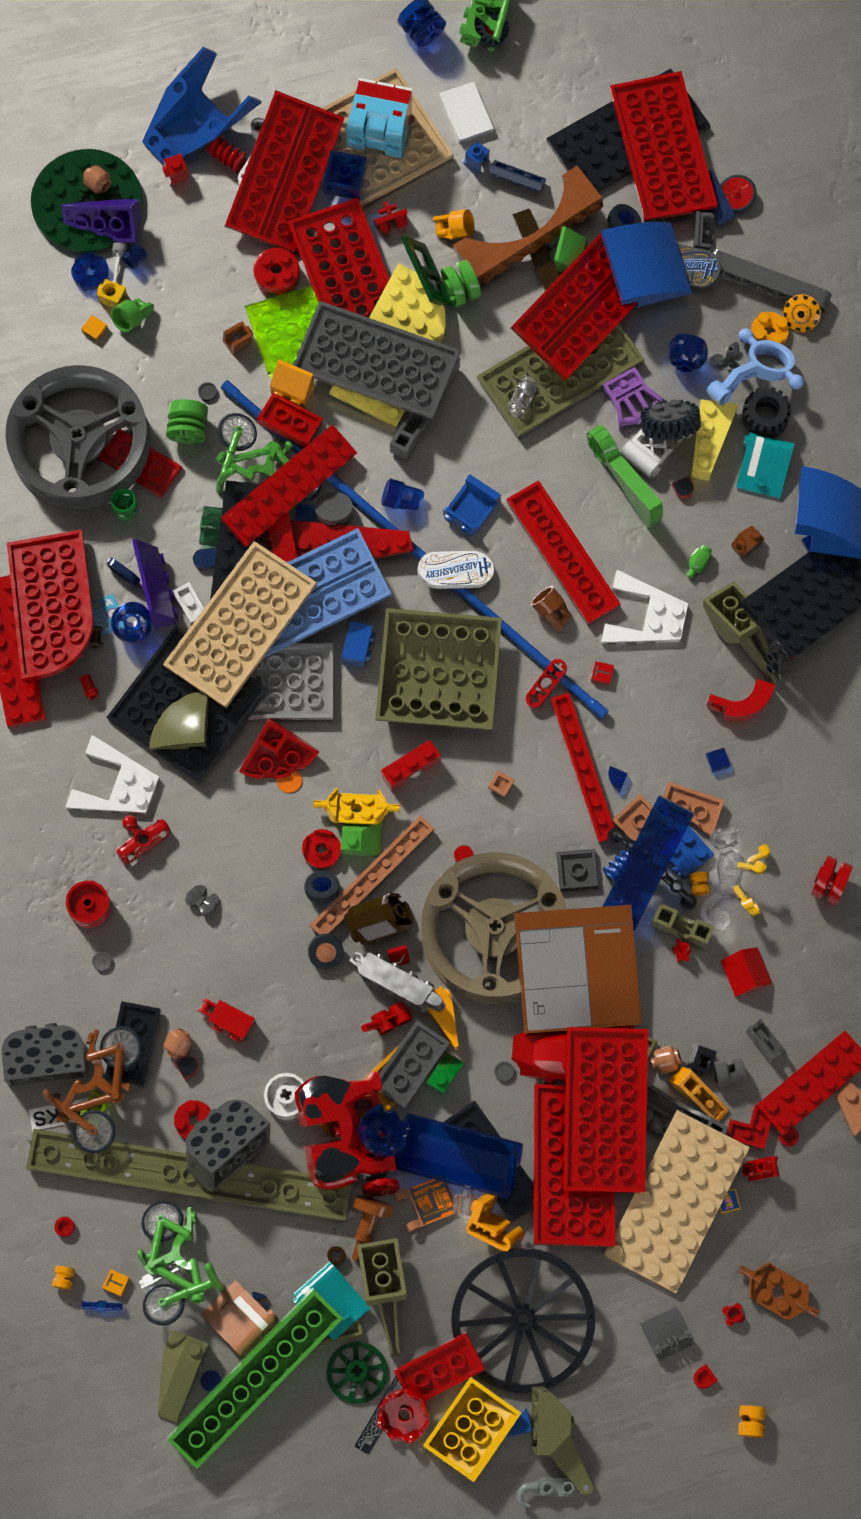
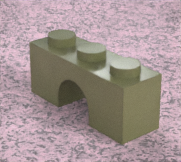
(672, 922)

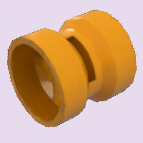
(700, 883)
(63, 1277)

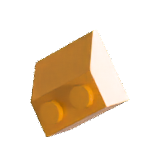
(292, 383)

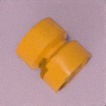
(752, 1421)

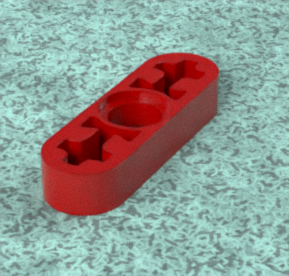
(532, 691)

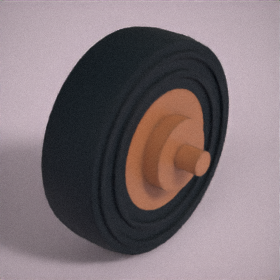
(325, 951)

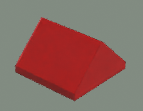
(746, 971)

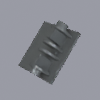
(667, 1333)

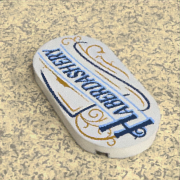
(455, 569)

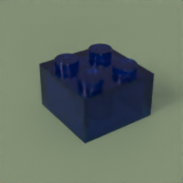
(345, 175)

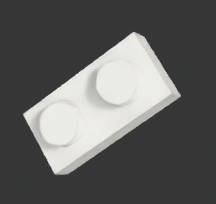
(188, 602)

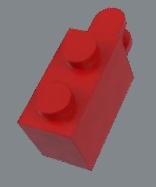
(228, 1019)

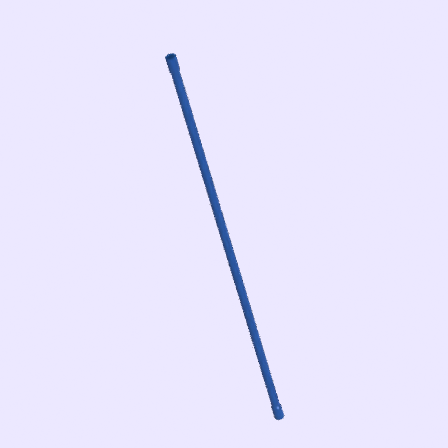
(596, 707)

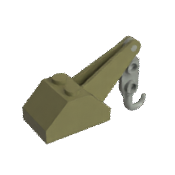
(551, 1436)

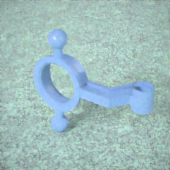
(723, 391)

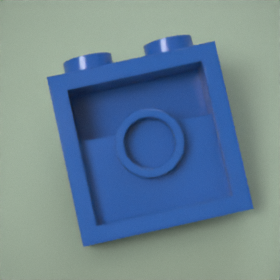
(690, 855)

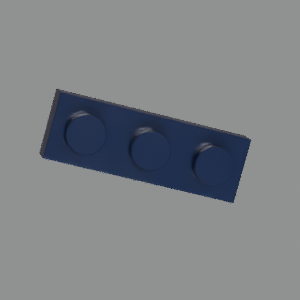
(517, 175)

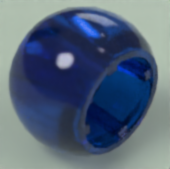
(687, 352)
(127, 610)

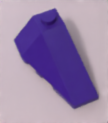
(111, 218)

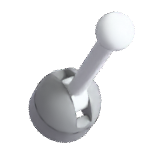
(118, 250)

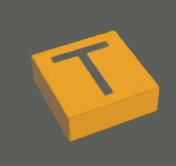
(115, 1282)

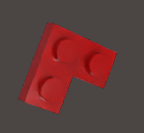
(750, 1134)

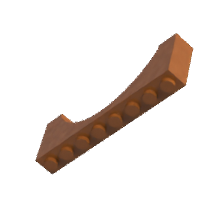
(576, 204)

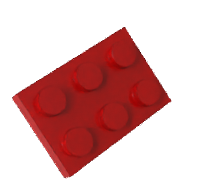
(289, 420)

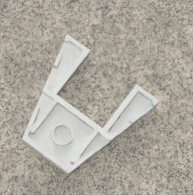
(663, 618)
(132, 788)

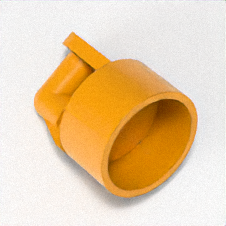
(460, 224)

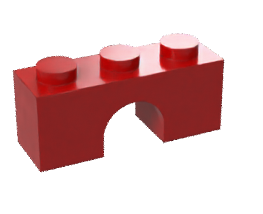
(402, 769)

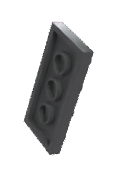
(411, 1064)

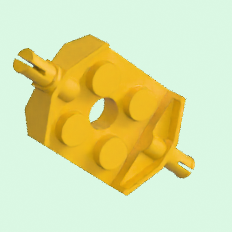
(372, 807)

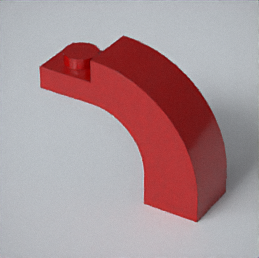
(745, 709)

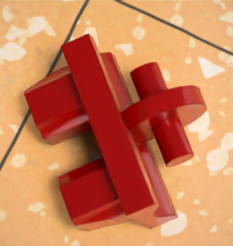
(383, 222)
(761, 1169)

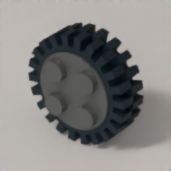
(670, 420)

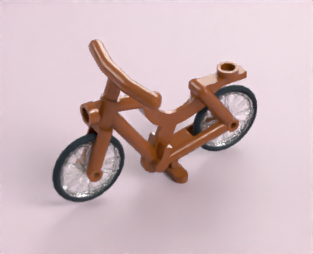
(95, 1129)

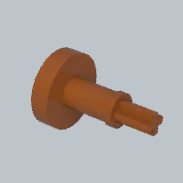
(371, 1209)

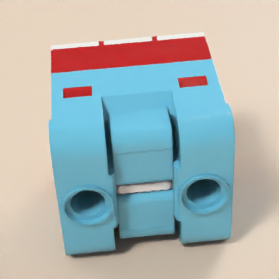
(380, 117)

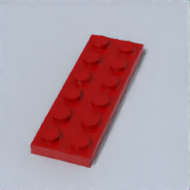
(812, 1084)

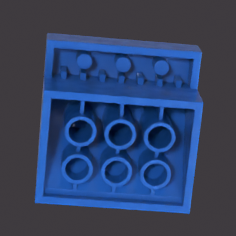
(645, 262)
(829, 513)

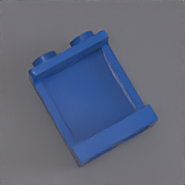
(472, 505)

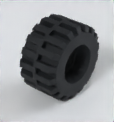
(771, 399)

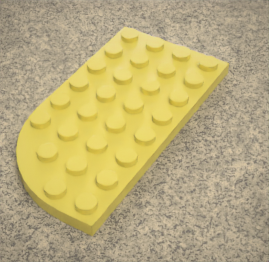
(406, 308)

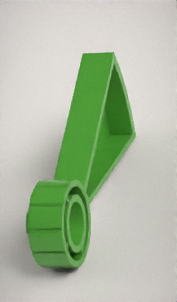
(637, 491)

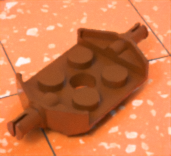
(795, 1292)

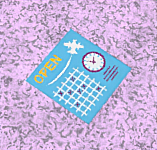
(103, 611)

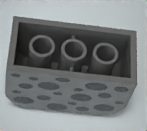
(43, 1055)
(225, 1142)

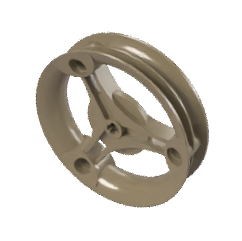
(481, 920)

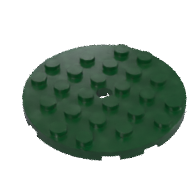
(63, 184)

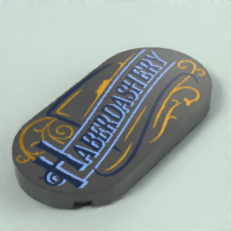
(700, 266)

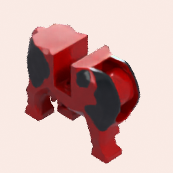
(340, 1102)

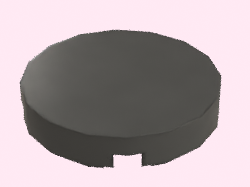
(333, 508)

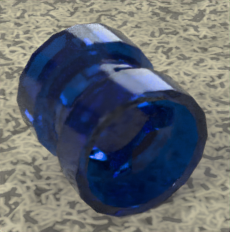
(134, 256)

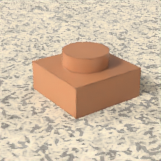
(501, 784)

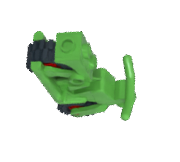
(484, 27)

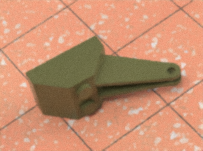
(383, 1279)

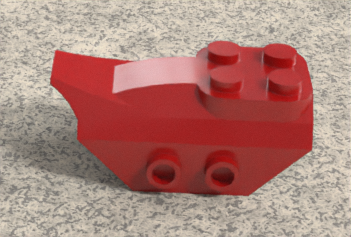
(541, 1055)

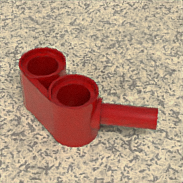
(387, 1021)

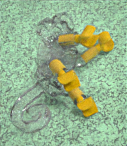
(730, 871)

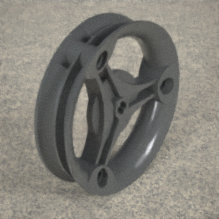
(77, 424)

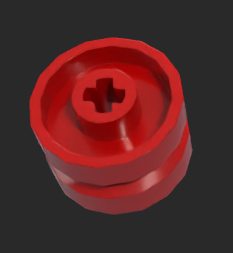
(829, 879)
(82, 894)

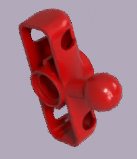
(132, 845)

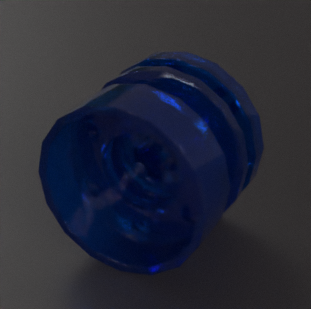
(421, 22)

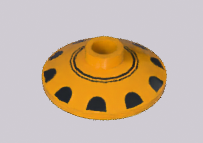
(808, 306)

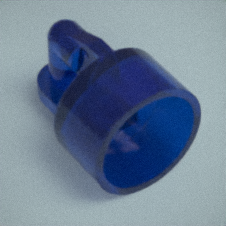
(393, 494)

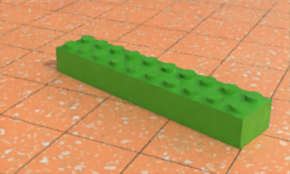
(254, 1378)

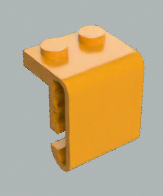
(490, 1227)

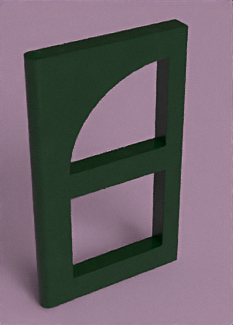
(424, 273)

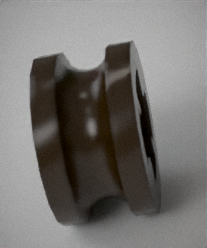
(342, 1256)

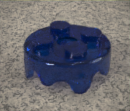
(392, 1127)

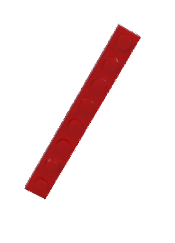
(582, 765)

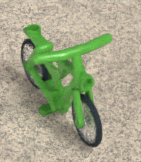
(239, 434)
(165, 1301)

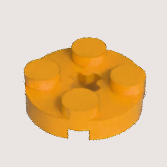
(772, 320)

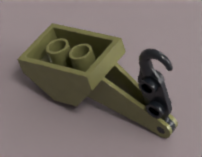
(738, 627)

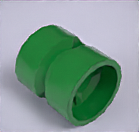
(124, 504)

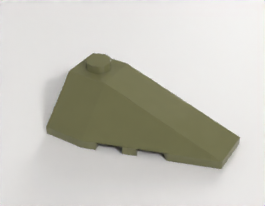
(180, 1367)

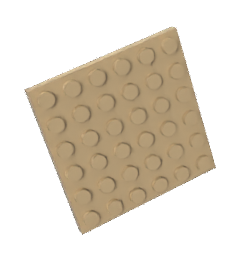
(385, 173)

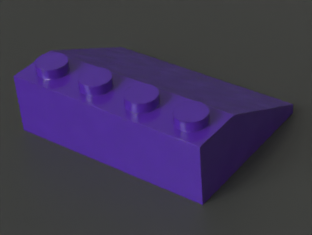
(154, 584)

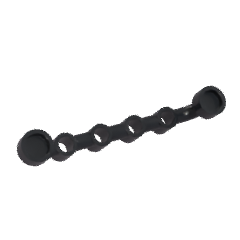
(687, 901)

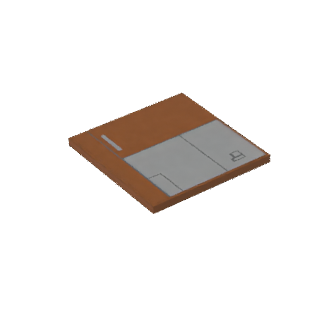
(577, 968)

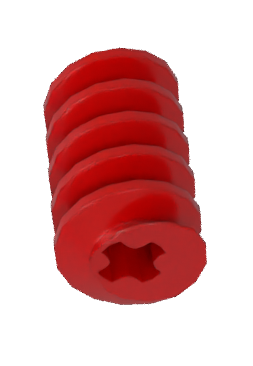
(226, 154)

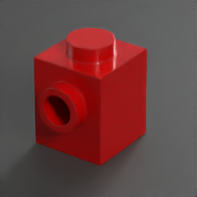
(175, 169)

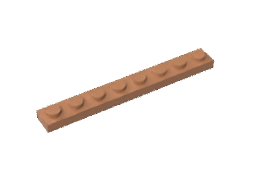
(372, 876)

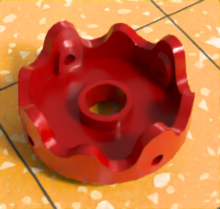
(280, 282)
(397, 1427)

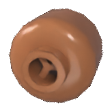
(96, 179)
(178, 1043)
(666, 1060)

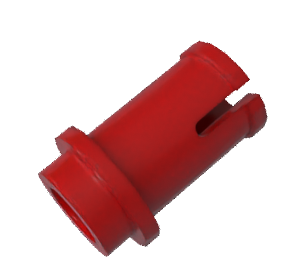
(91, 691)

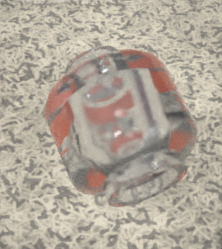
(462, 1203)

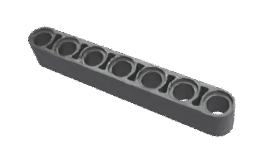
(768, 280)

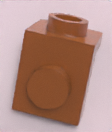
(747, 541)

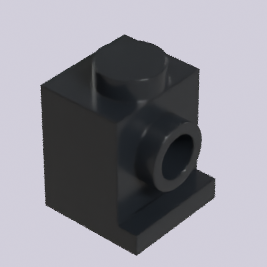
(707, 1059)

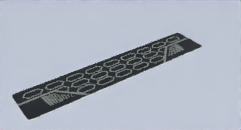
(371, 1431)

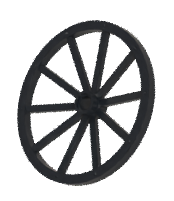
(575, 1278)

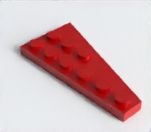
(380, 542)

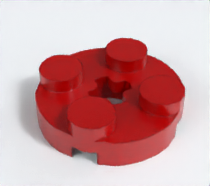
(330, 842)
(187, 1110)

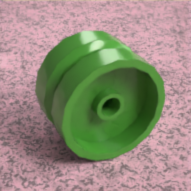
(461, 283)

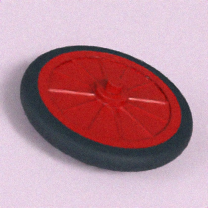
(740, 192)

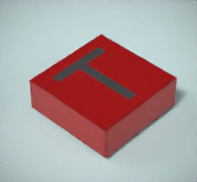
(602, 673)

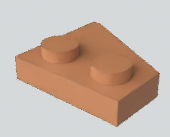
(850, 1102)

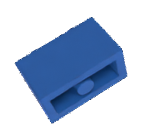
(357, 644)

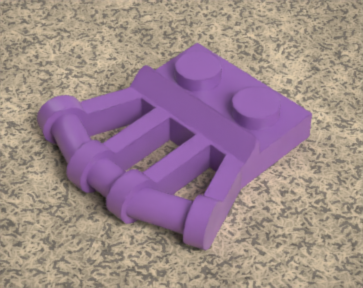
(625, 387)

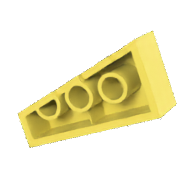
(711, 436)

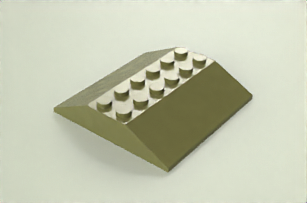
(438, 669)

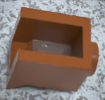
(237, 337)

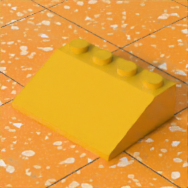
(472, 1429)

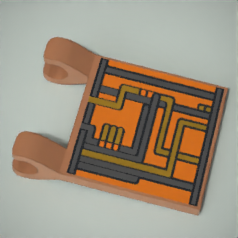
(430, 1200)

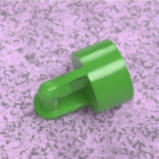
(130, 314)

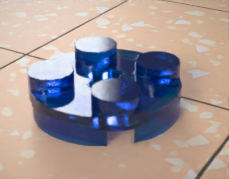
(79, 270)

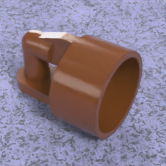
(546, 603)

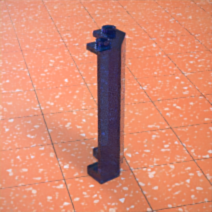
(460, 1156)

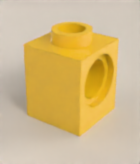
(109, 286)

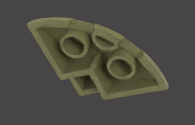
(182, 724)

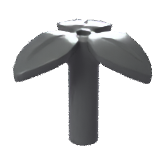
(731, 352)

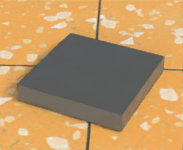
(577, 870)

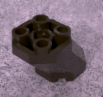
(379, 919)

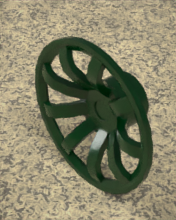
(357, 1372)

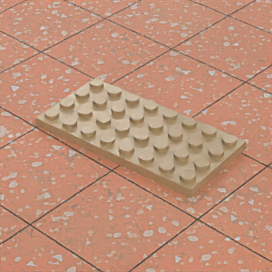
(240, 624)
(679, 1201)

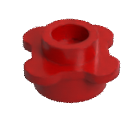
(739, 1317)

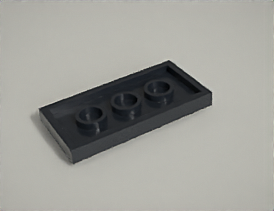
(144, 1022)

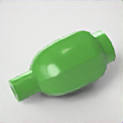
(699, 560)

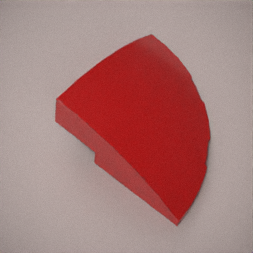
(277, 753)

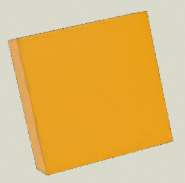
(94, 327)

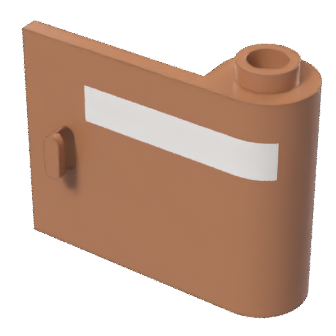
(241, 1321)

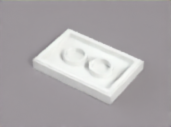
(466, 112)

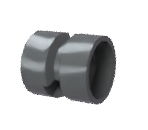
(722, 1072)

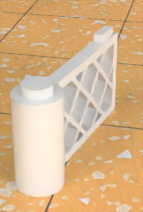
(643, 458)

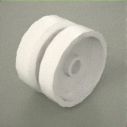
(274, 1092)

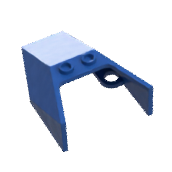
(187, 116)

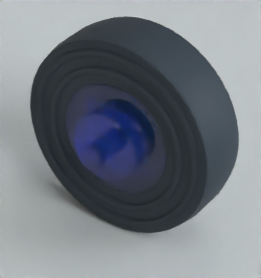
(623, 215)
(322, 887)

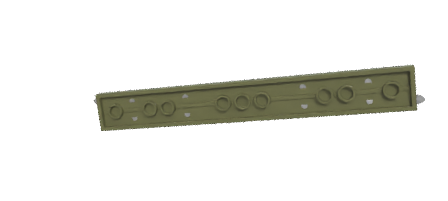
(168, 1173)

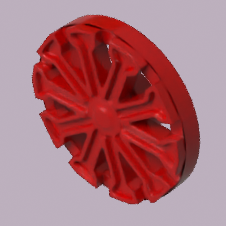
(380, 1187)

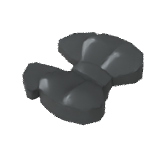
(195, 897)

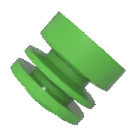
(186, 421)

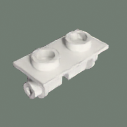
(150, 1281)

